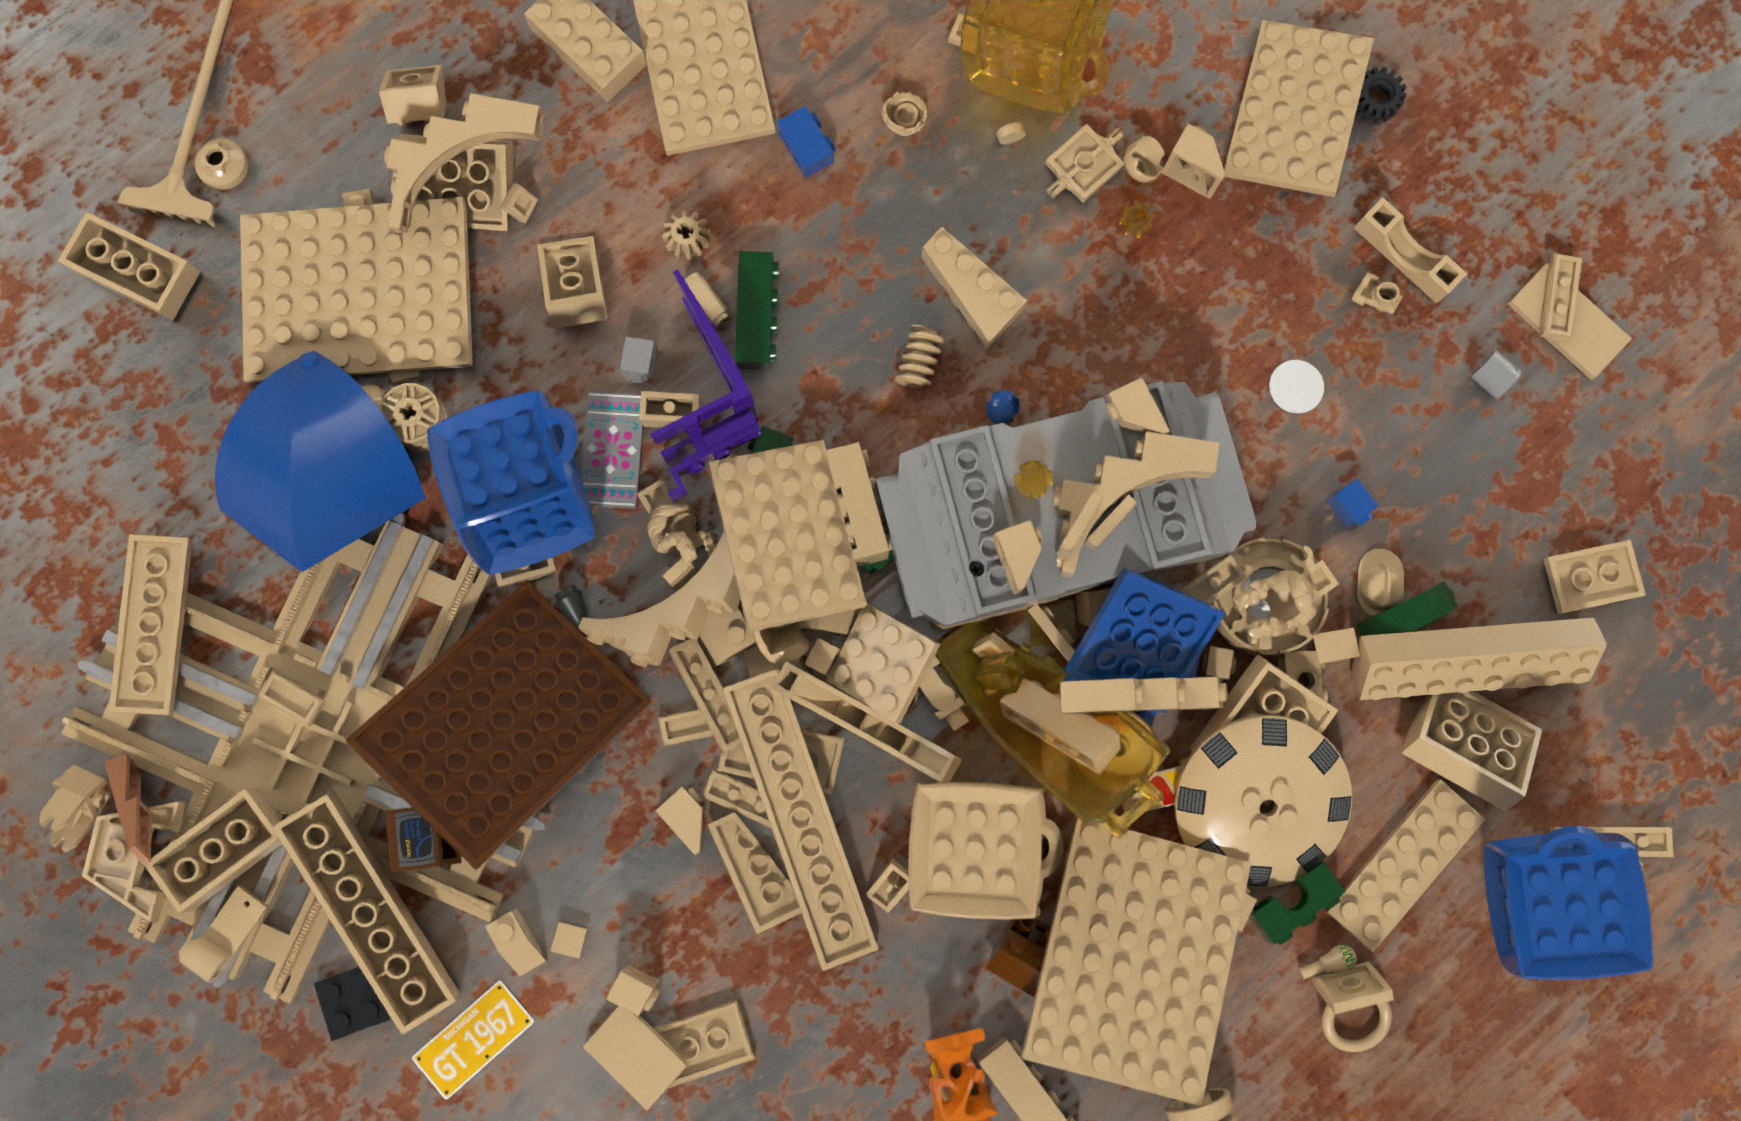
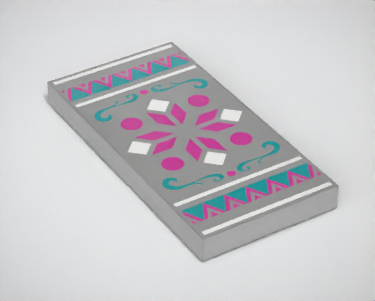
(612, 450)

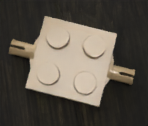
(1084, 163)

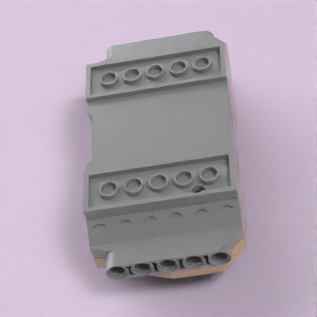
(964, 491)

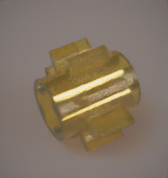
(1137, 211)
(1033, 479)

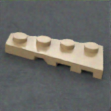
(757, 879)

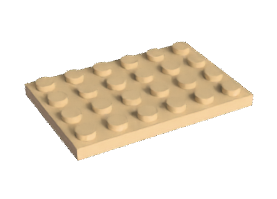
(704, 72)
(1298, 108)
(786, 535)

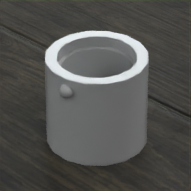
(1496, 373)

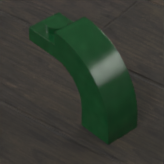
(1411, 613)

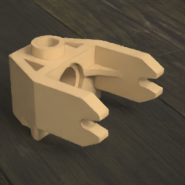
(74, 806)

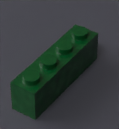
(755, 310)

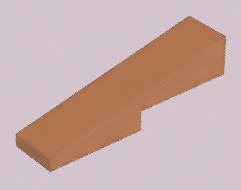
(133, 814)

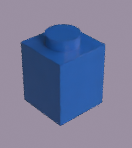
(1353, 504)

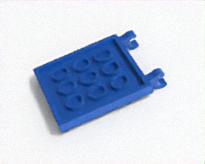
(1144, 634)

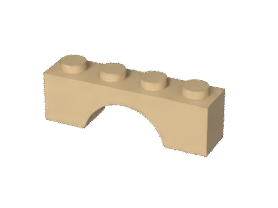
(1429, 271)

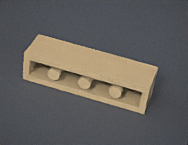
(1071, 733)
(1020, 1083)

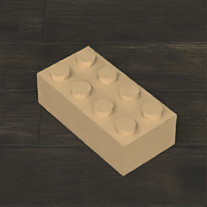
(587, 43)
(129, 266)
(216, 850)

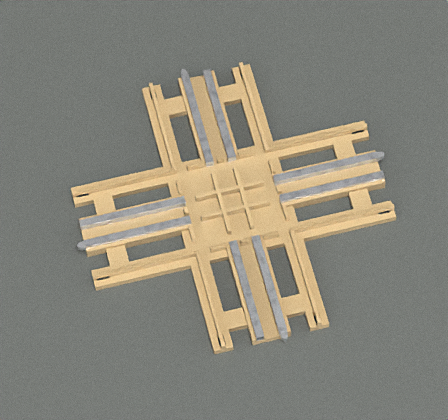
(297, 761)

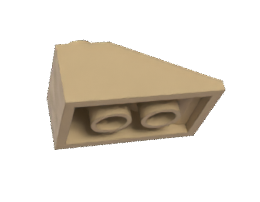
(572, 282)

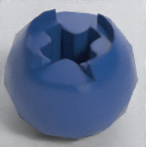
(1002, 407)

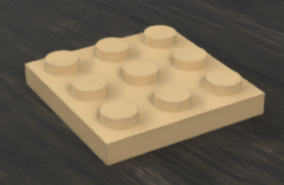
(883, 662)

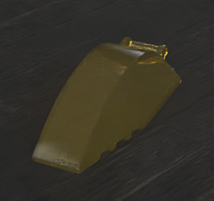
(1077, 787)

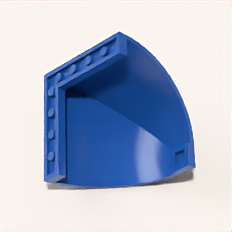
(312, 463)

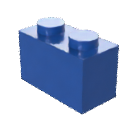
(805, 141)

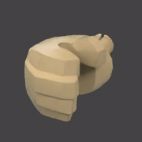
(783, 644)

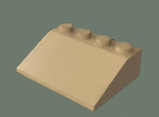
(477, 174)
(1269, 691)
(1475, 745)

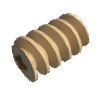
(918, 357)

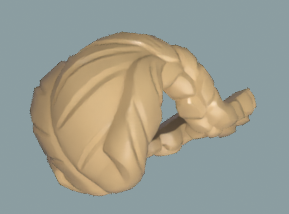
(674, 527)
(1289, 600)

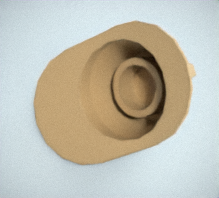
(1380, 581)

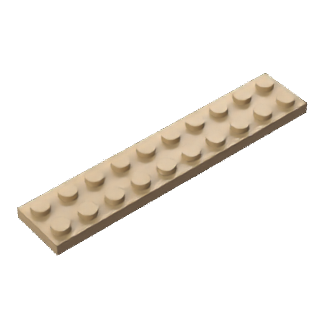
(800, 820)

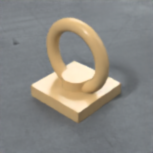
(1350, 991)

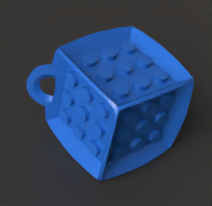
(512, 481)
(1568, 905)

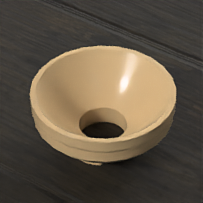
(227, 173)

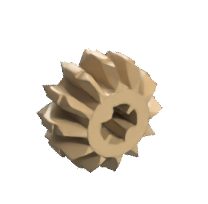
(675, 230)

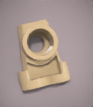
(1382, 296)

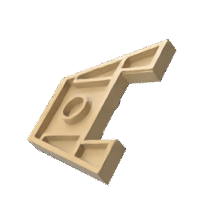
(118, 870)

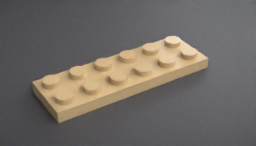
(150, 625)
(1405, 865)

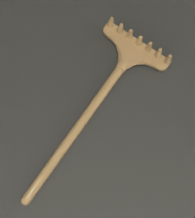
(170, 194)

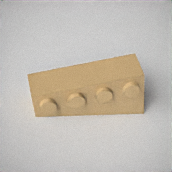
(974, 288)
(858, 504)

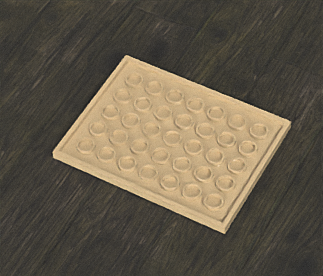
(356, 289)
(1137, 962)

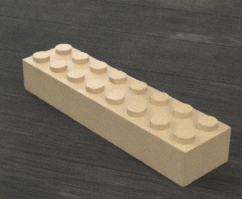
(1477, 658)
(367, 912)

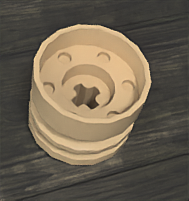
(405, 400)

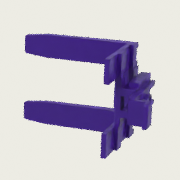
(723, 436)

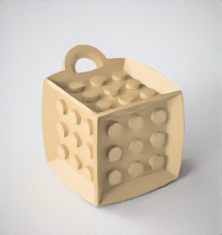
(980, 850)

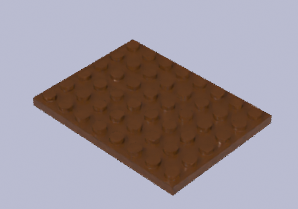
(498, 724)

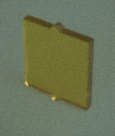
(1066, 618)

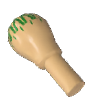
(1338, 959)

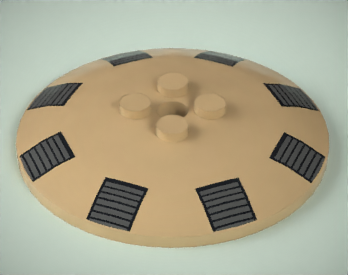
(1257, 762)

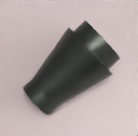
(572, 605)

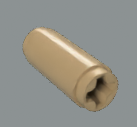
(708, 300)

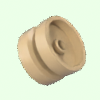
(1215, 1107)

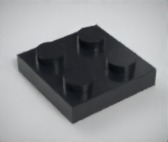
(349, 1003)

